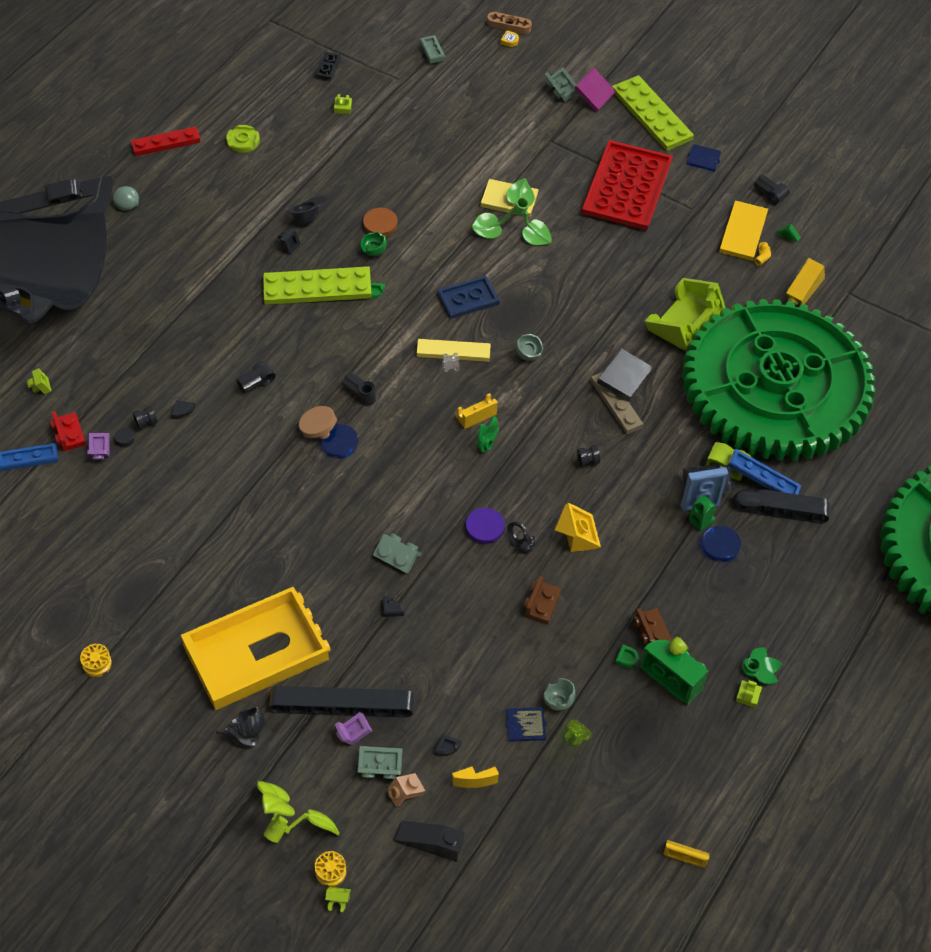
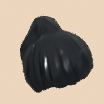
(245, 728)

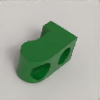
(703, 511)

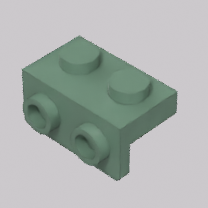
(562, 84)
(396, 552)
(380, 761)

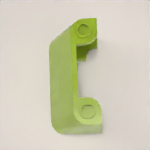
(694, 305)

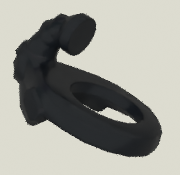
(525, 544)

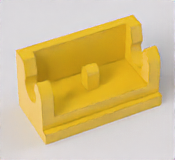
(477, 412)

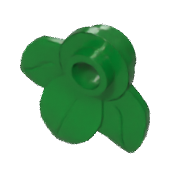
(487, 435)
(764, 666)

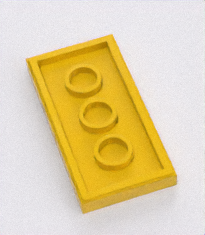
(743, 230)

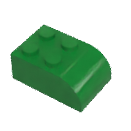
(676, 673)

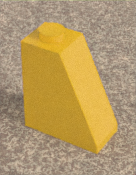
(806, 282)

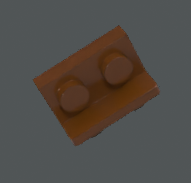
(542, 601)
(651, 626)

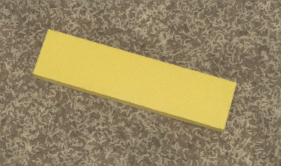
(465, 350)

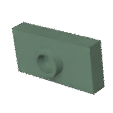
(432, 49)

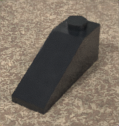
(432, 839)

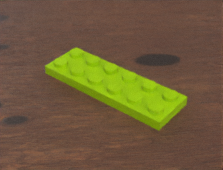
(652, 113)
(317, 285)

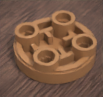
(317, 422)

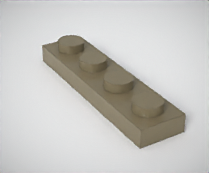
(619, 407)

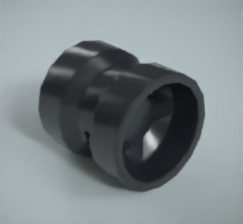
(146, 416)
(588, 456)

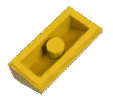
(686, 854)

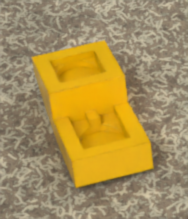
(468, 779)

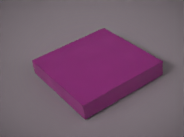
(594, 89)

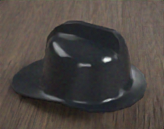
(307, 211)

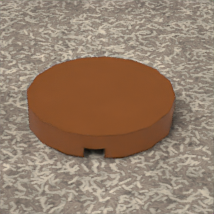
(380, 220)

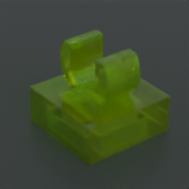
(579, 730)

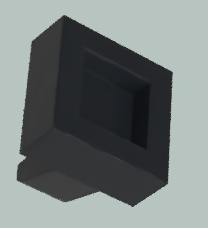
(289, 240)

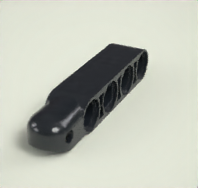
(783, 505)

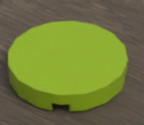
(242, 139)

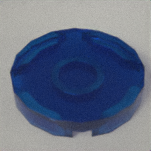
(341, 441)
(721, 543)

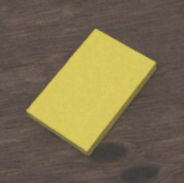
(495, 197)

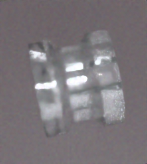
(450, 362)

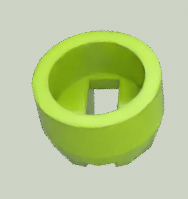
(678, 646)

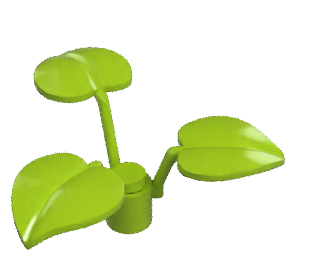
(274, 802)

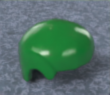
(373, 244)

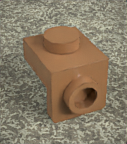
(405, 788)

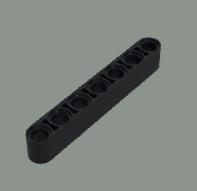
(341, 701)

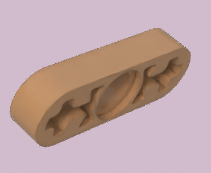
(494, 20)

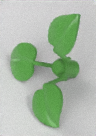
(521, 197)

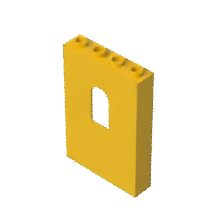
(227, 664)

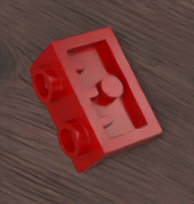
(68, 431)

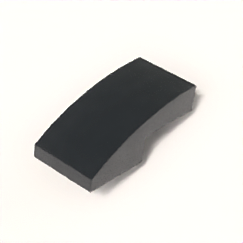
(328, 65)

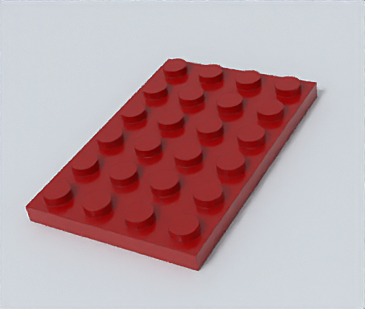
(627, 185)

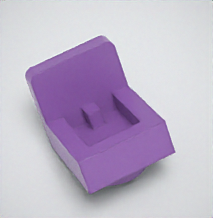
(98, 445)
(353, 729)

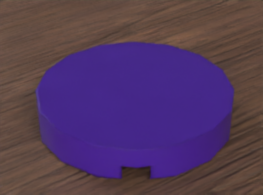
(485, 525)

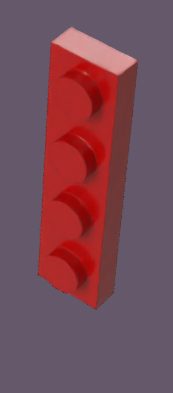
(165, 141)

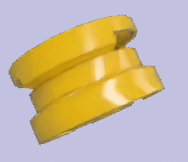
(95, 661)
(330, 869)

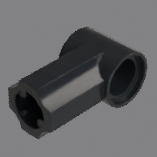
(774, 192)
(260, 374)
(362, 389)

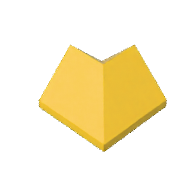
(578, 528)

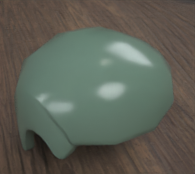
(125, 198)
(529, 347)
(560, 695)

